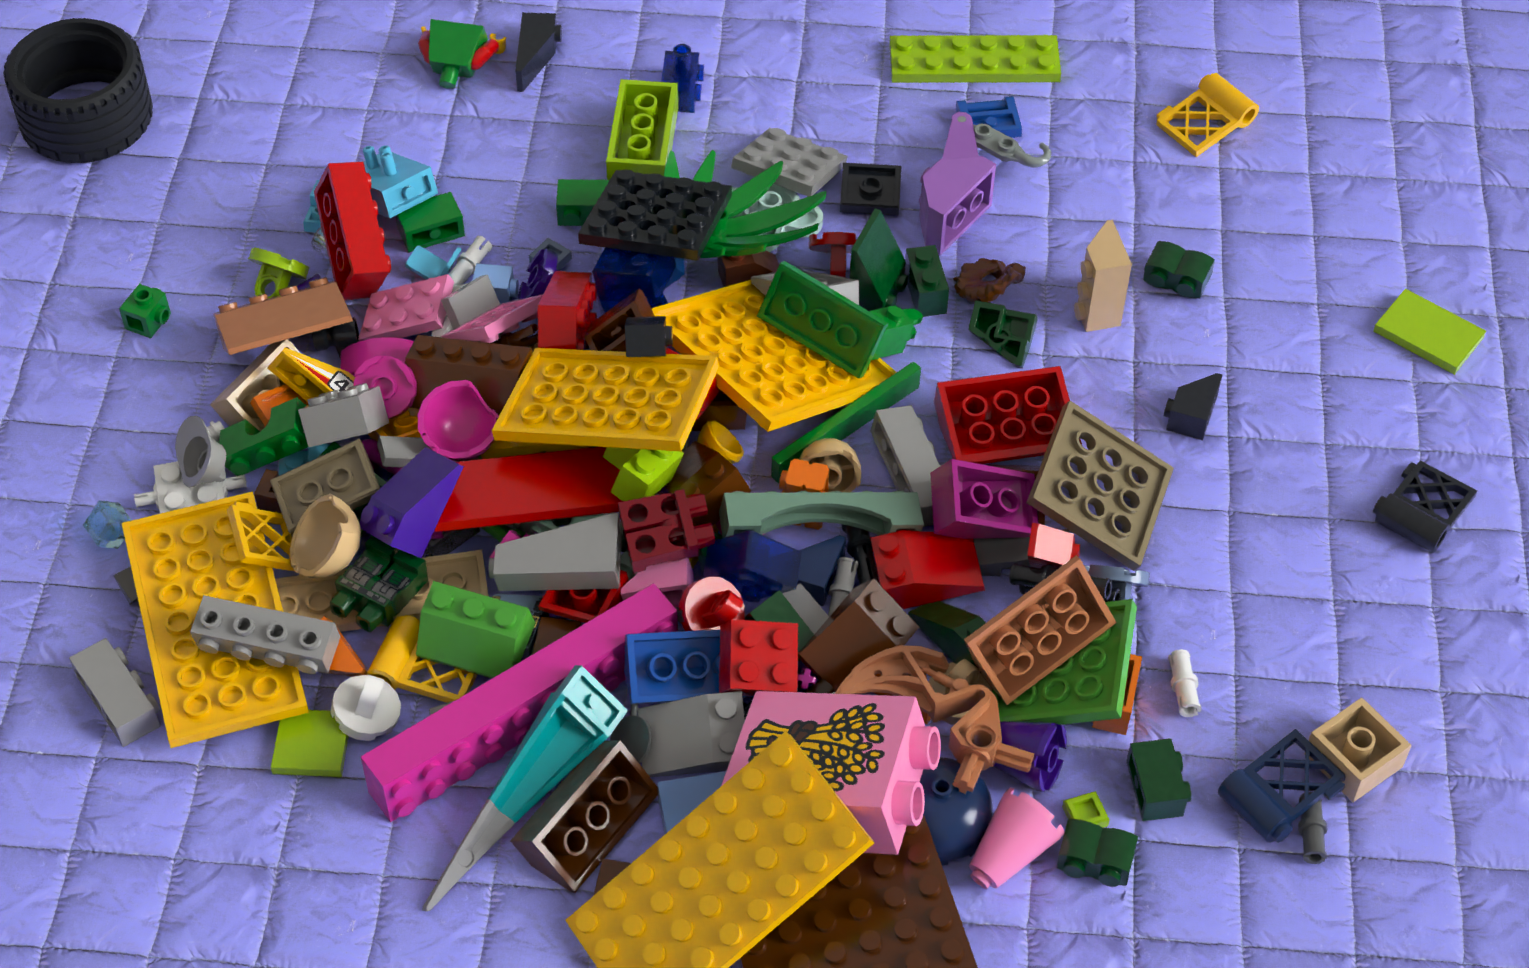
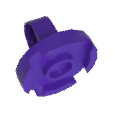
(541, 271)

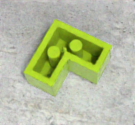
(641, 471)

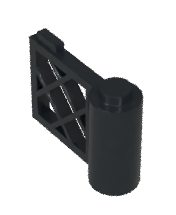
(1416, 518)

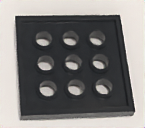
(656, 214)

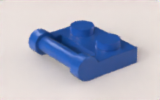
(997, 114)

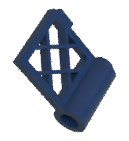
(1264, 807)

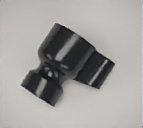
(337, 336)

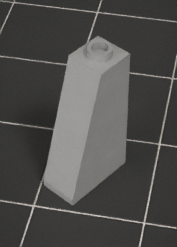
(562, 558)

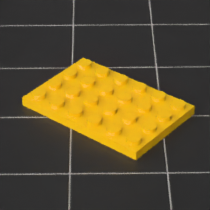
(606, 399)

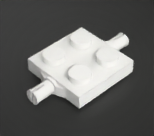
(172, 494)

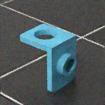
(429, 265)

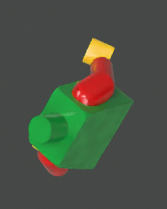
(457, 49)

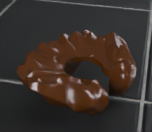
(971, 287)

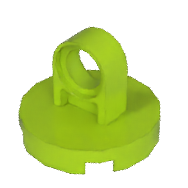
(276, 270)

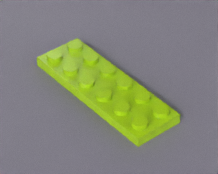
(974, 58)

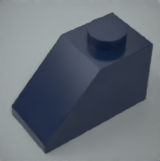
(819, 567)

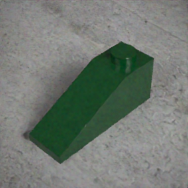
(947, 628)

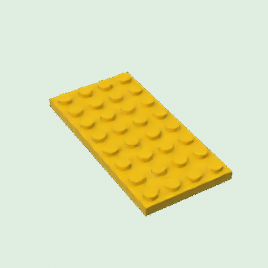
(173, 565)
(725, 869)

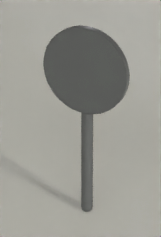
(634, 734)

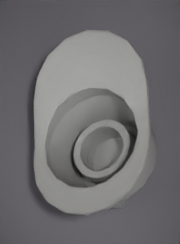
(198, 454)

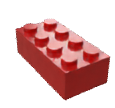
(352, 229)
(566, 311)

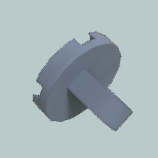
(1120, 578)

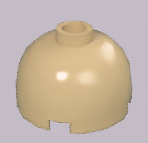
(841, 461)

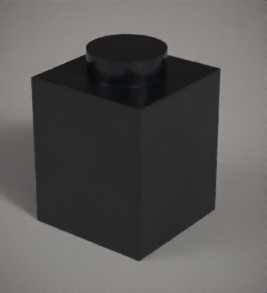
(647, 336)

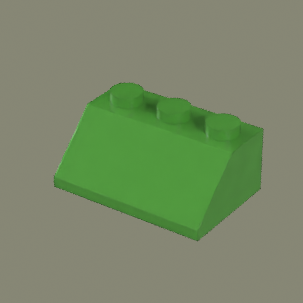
(472, 630)

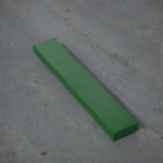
(852, 416)

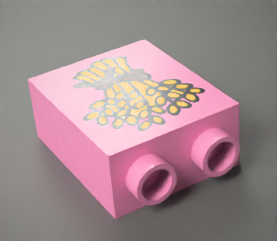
(861, 745)

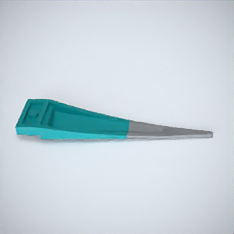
(563, 735)

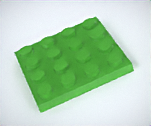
(1087, 684)

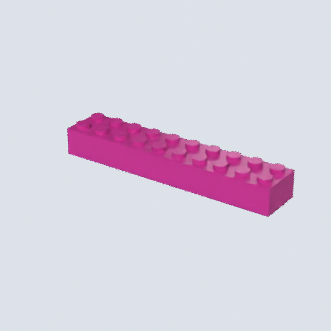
(500, 712)

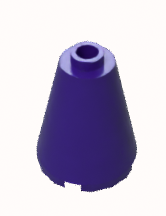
(1042, 740)

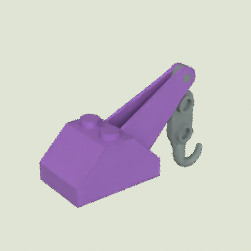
(962, 182)

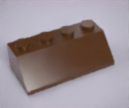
(488, 366)
(586, 815)

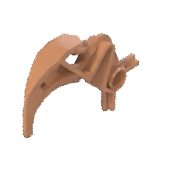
(974, 738)

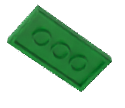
(822, 319)

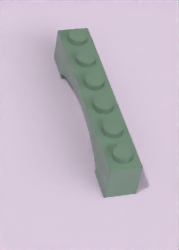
(866, 510)

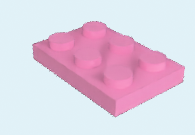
(407, 309)
(500, 319)

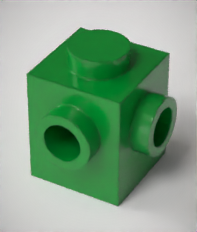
(145, 310)

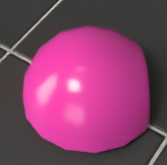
(456, 421)

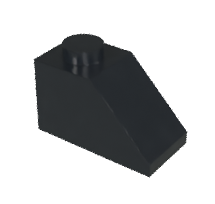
(1193, 407)

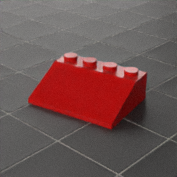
(1001, 414)

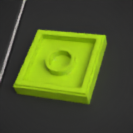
(310, 746)

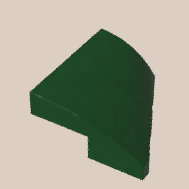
(1004, 330)

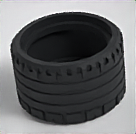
(69, 55)

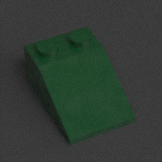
(878, 265)

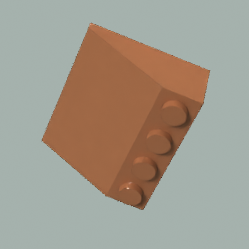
(281, 316)
(1040, 631)

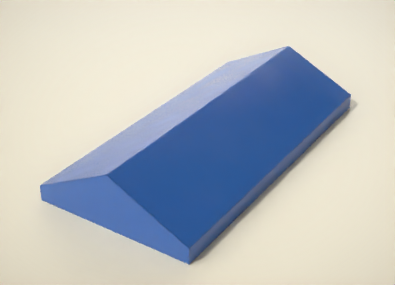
(672, 665)

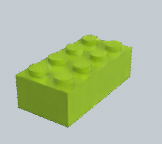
(642, 127)

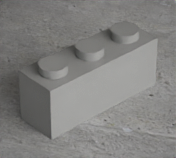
(116, 691)

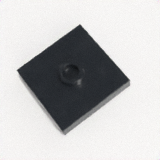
(870, 188)

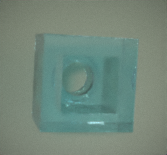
(105, 524)

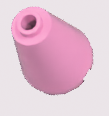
(1013, 839)

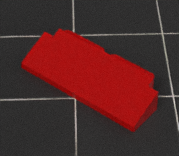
(531, 489)

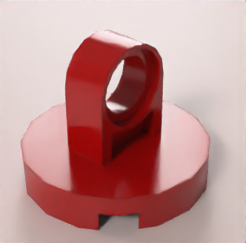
(838, 245)
(710, 604)

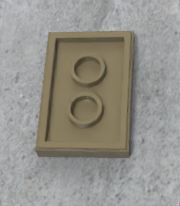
(340, 473)

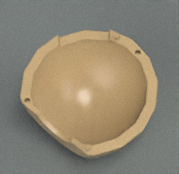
(325, 538)

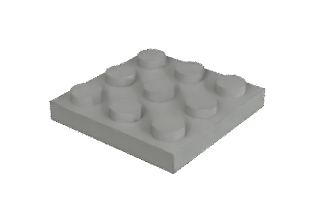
(805, 164)

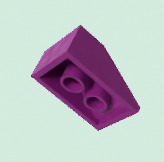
(981, 501)

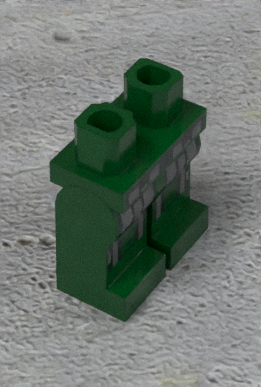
(378, 585)

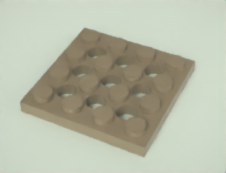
(1117, 479)

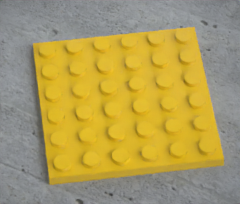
(758, 364)

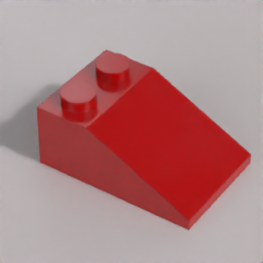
(926, 567)

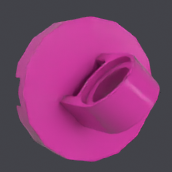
(395, 382)

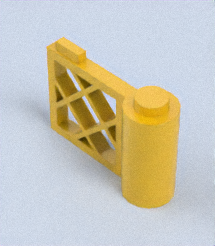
(1224, 103)
(243, 534)
(398, 661)

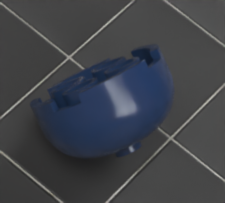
(954, 818)

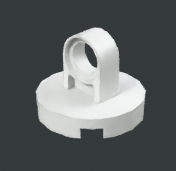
(365, 707)

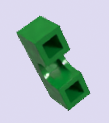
(251, 449)

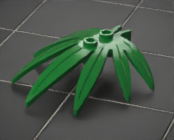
(737, 234)

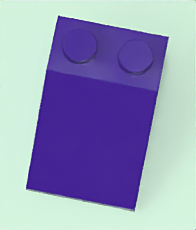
(412, 502)

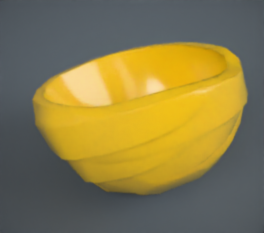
(721, 440)

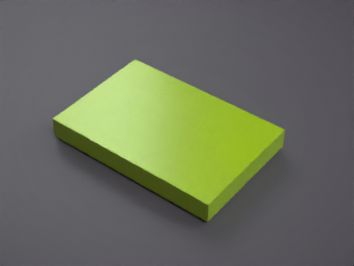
(1429, 331)

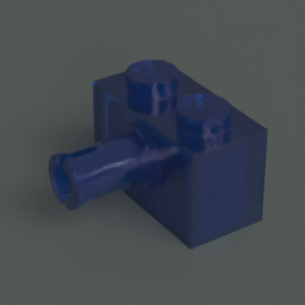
(683, 68)

